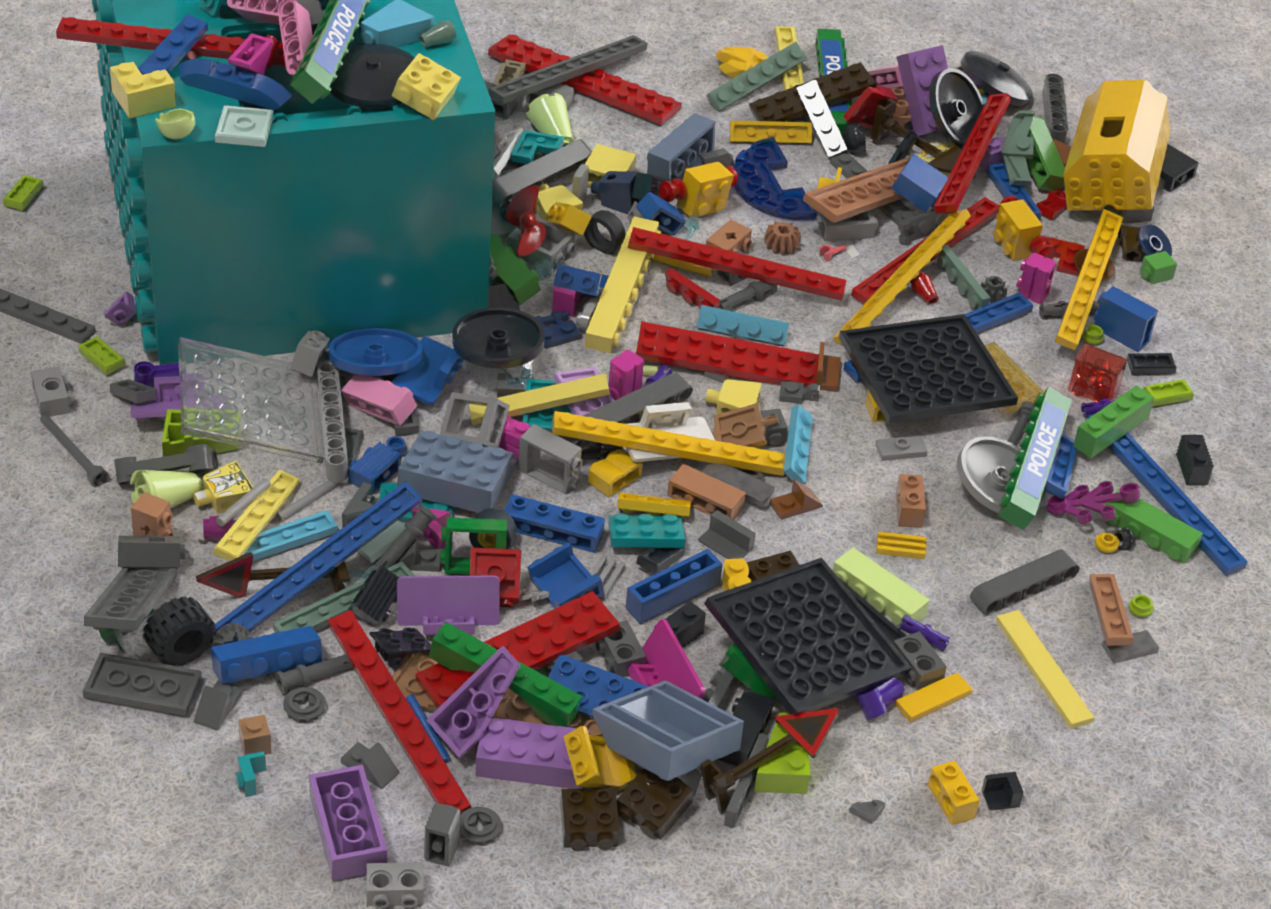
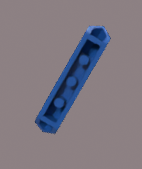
(234, 83)

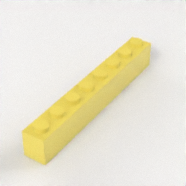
(619, 292)

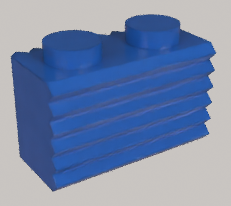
(658, 210)
(375, 466)

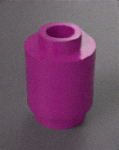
(213, 531)

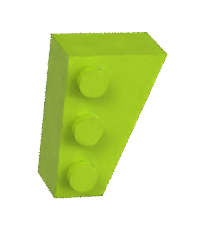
(175, 442)
(785, 772)

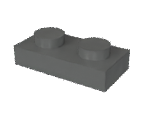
(133, 391)

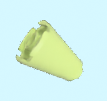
(551, 116)
(167, 485)

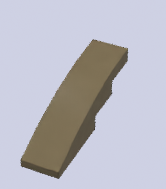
(510, 71)

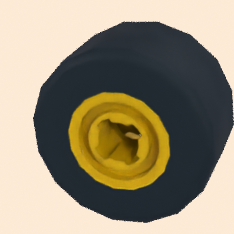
(488, 540)

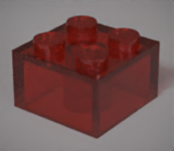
(1097, 374)

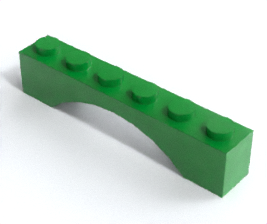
(545, 696)

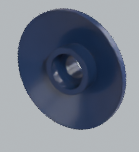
(1153, 240)

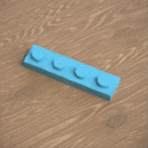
(743, 325)
(798, 444)
(293, 535)

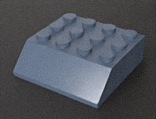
(456, 471)
(668, 729)

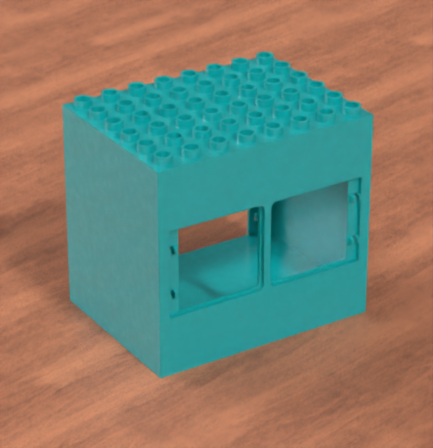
(321, 230)

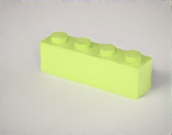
(880, 587)

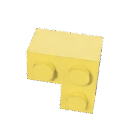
(142, 93)

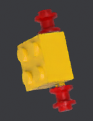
(701, 190)
(1020, 231)

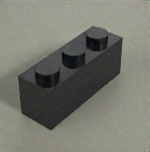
(755, 712)

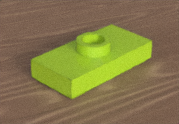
(23, 192)
(101, 355)
(1169, 392)

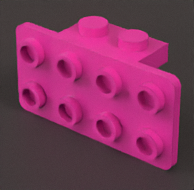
(666, 662)

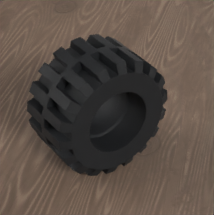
(179, 631)

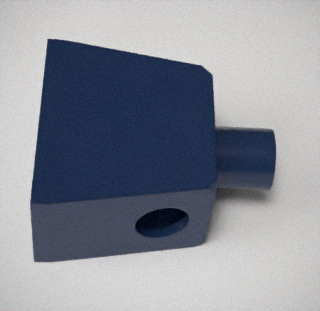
(616, 190)

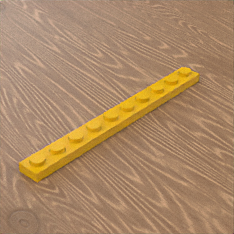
(907, 271)
(1088, 280)
(668, 443)

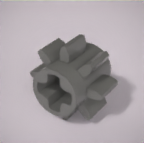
(995, 288)

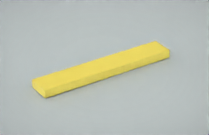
(784, 37)
(548, 397)
(256, 516)
(1045, 669)

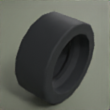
(612, 224)

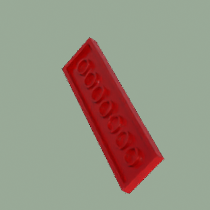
(725, 355)
(533, 642)

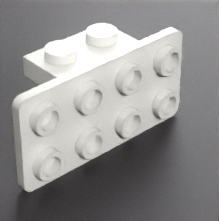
(672, 419)

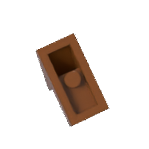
(797, 502)

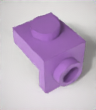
(121, 309)

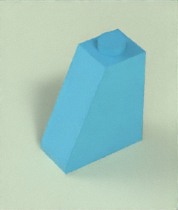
(396, 25)

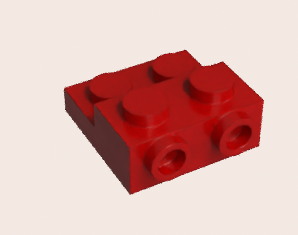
(865, 106)
(504, 565)

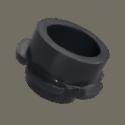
(1126, 537)

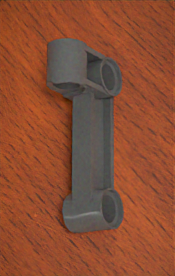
(198, 459)

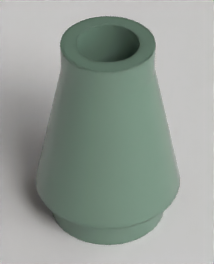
(438, 34)

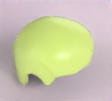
(176, 123)

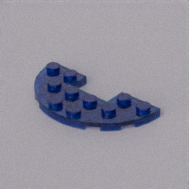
(760, 187)

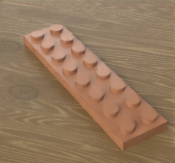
(856, 193)

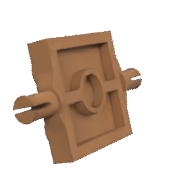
(743, 426)

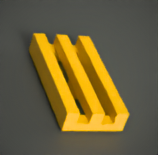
(901, 545)

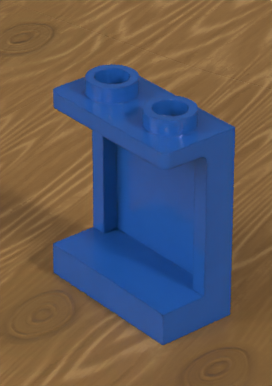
(580, 280)
(563, 576)

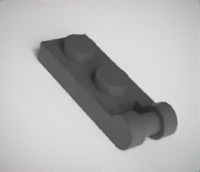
(919, 225)

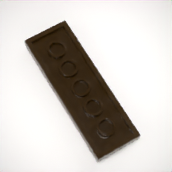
(835, 88)

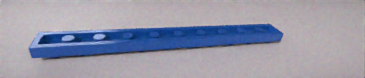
(980, 319)
(1177, 503)
(323, 559)

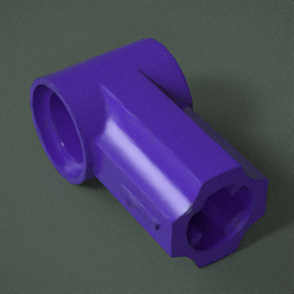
(145, 372)
(879, 697)

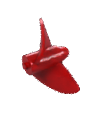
(521, 215)

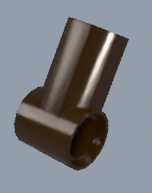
(1130, 243)

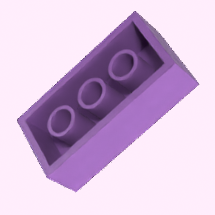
(916, 74)
(525, 753)
(347, 821)

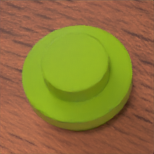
(1093, 334)
(1141, 606)

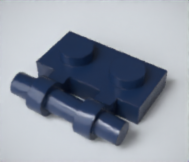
(561, 332)

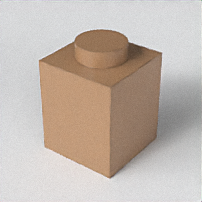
(254, 735)

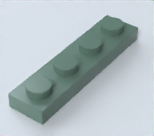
(963, 279)

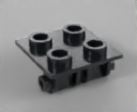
(395, 643)

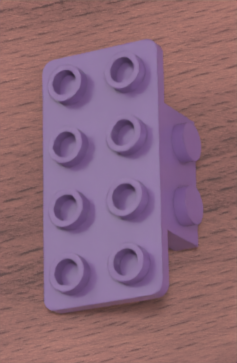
(167, 398)
(450, 599)

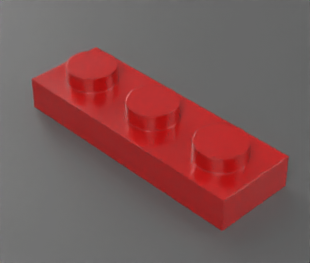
(689, 290)

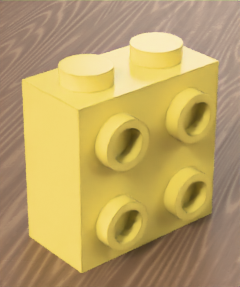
(426, 86)
(608, 159)

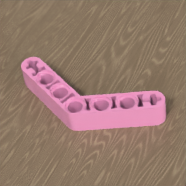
(293, 23)

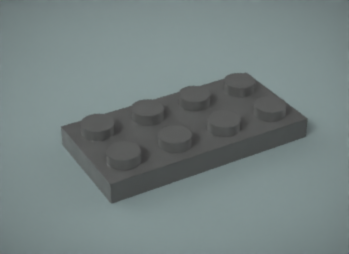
(142, 684)

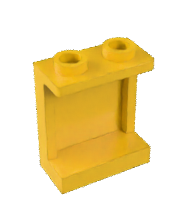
(595, 763)

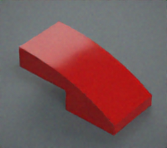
(1054, 204)

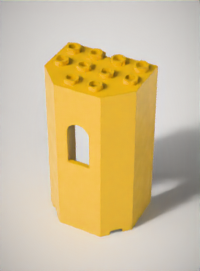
(1118, 148)

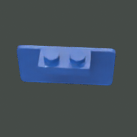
(432, 372)
(592, 683)

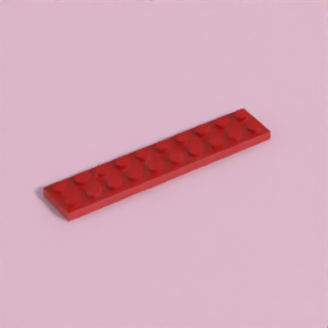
(595, 83)

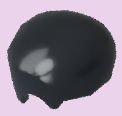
(854, 138)

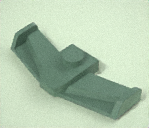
(1018, 148)

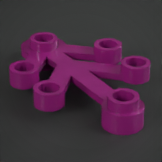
(1091, 500)

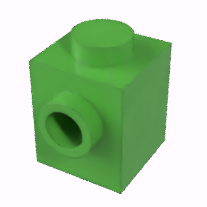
(1158, 267)

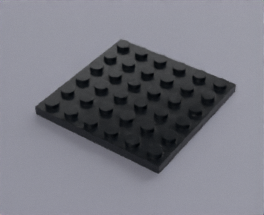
(927, 368)
(807, 636)

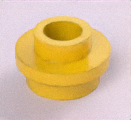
(1107, 542)

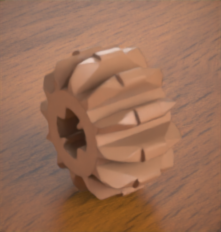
(782, 237)

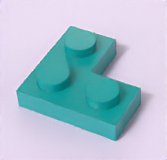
(533, 142)

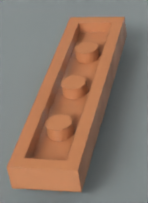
(1110, 609)

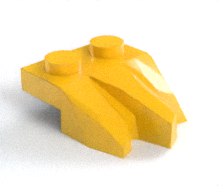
(738, 59)

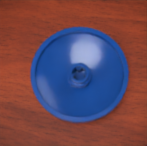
(375, 351)

